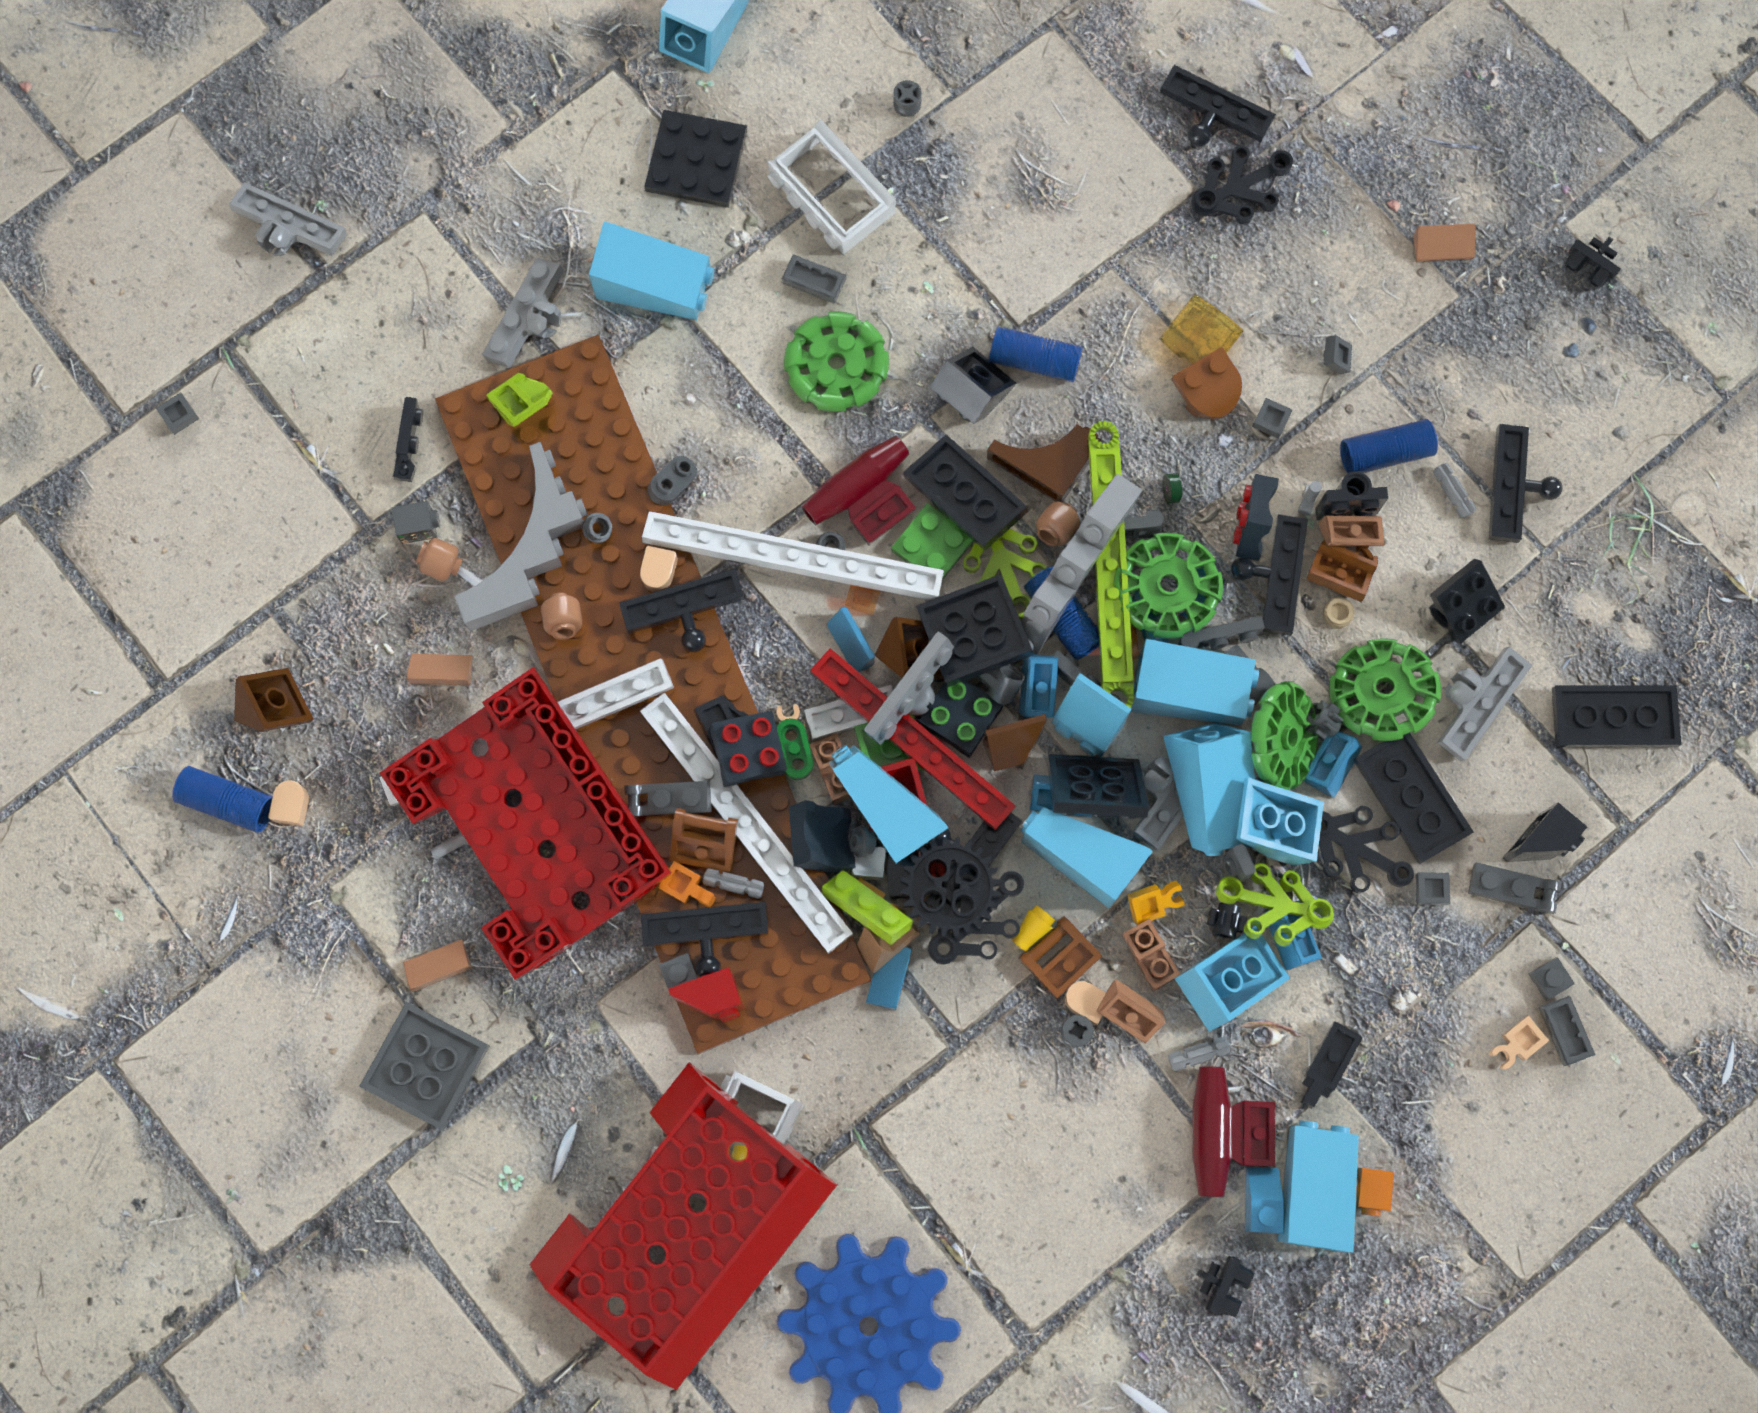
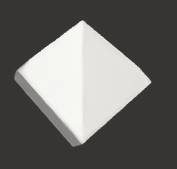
(871, 866)

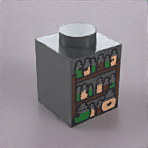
(415, 522)

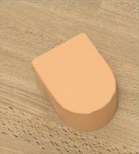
(658, 568)
(289, 803)
(1084, 999)

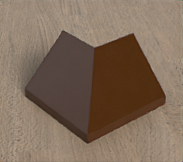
(903, 645)
(270, 701)
(1013, 743)

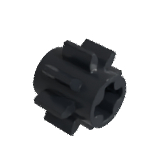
(1226, 920)

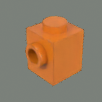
(1374, 1191)

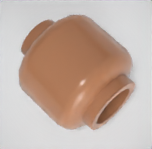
(1057, 524)
(439, 559)
(561, 616)

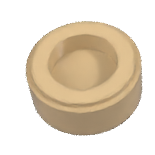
(1338, 613)

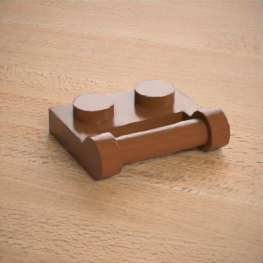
(699, 848)
(1067, 965)

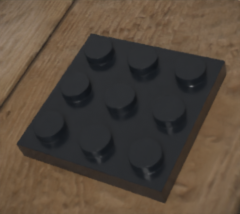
(696, 158)
(980, 627)
(1097, 786)

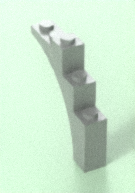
(1077, 560)
(509, 587)

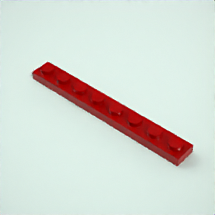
(915, 741)

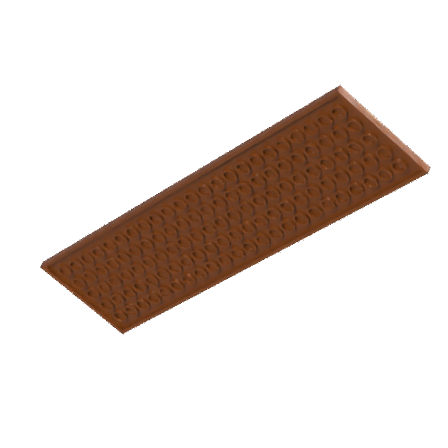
(610, 468)

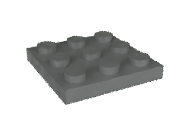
(424, 1066)

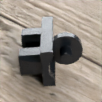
(1583, 253)
(1231, 1272)

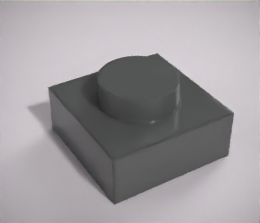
(1337, 354)
(177, 413)
(1272, 418)
(1432, 888)
(678, 970)
(1551, 978)

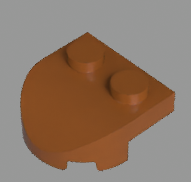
(1210, 386)
(1343, 569)

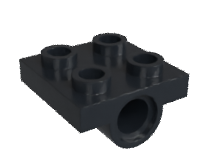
(1352, 498)
(1466, 601)

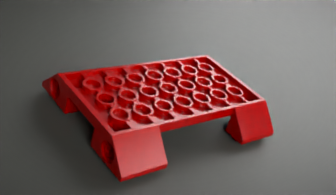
(562, 801)
(711, 1255)

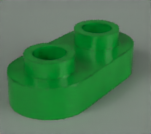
(795, 749)

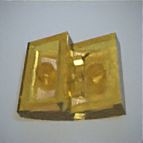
(1200, 330)

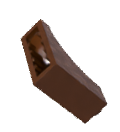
(1050, 468)

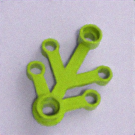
(1004, 560)
(1279, 904)

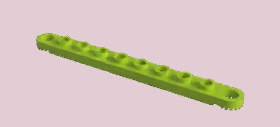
(1112, 623)

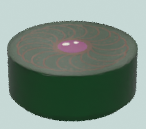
(1172, 488)

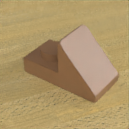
(877, 951)

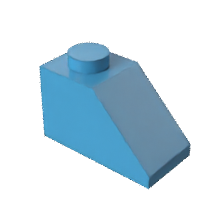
(1263, 1200)

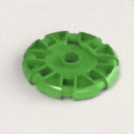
(840, 345)
(1188, 585)
(1385, 706)
(1280, 736)

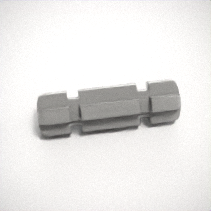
(1454, 490)
(733, 883)
(1199, 1054)

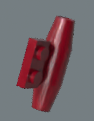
(862, 488)
(1227, 1132)

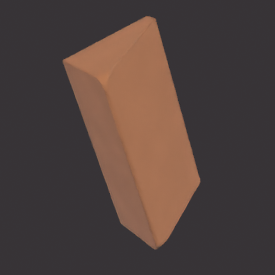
(1444, 242)
(1352, 530)
(440, 669)
(437, 965)
(1131, 1011)

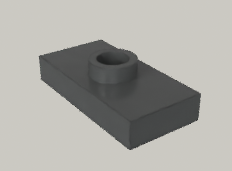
(813, 278)
(1239, 863)
(1566, 1031)

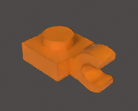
(684, 884)

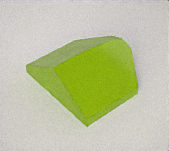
(519, 398)

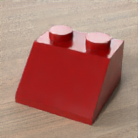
(711, 995)

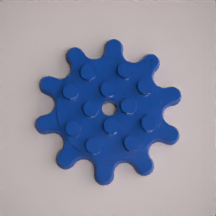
(905, 1318)

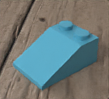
(1090, 716)
(1280, 823)
(1232, 979)

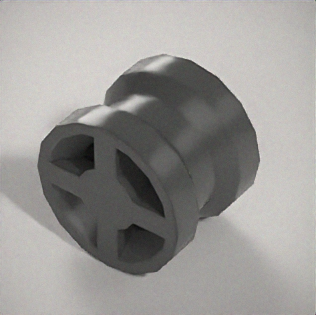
(907, 91)
(1072, 1033)

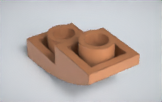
(822, 754)
(1151, 955)

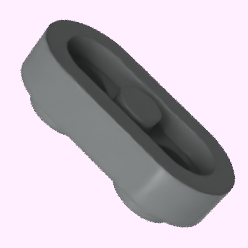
(673, 478)

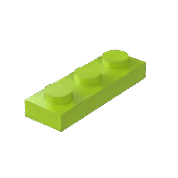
(867, 907)

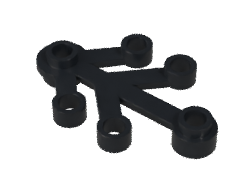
(1239, 187)
(1354, 846)
(989, 928)

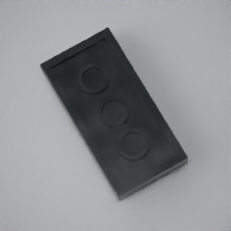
(965, 492)
(1616, 716)
(1413, 797)

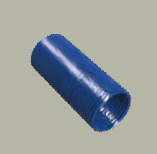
(1026, 353)
(1383, 449)
(1083, 633)
(218, 796)

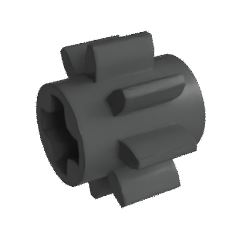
(1327, 720)

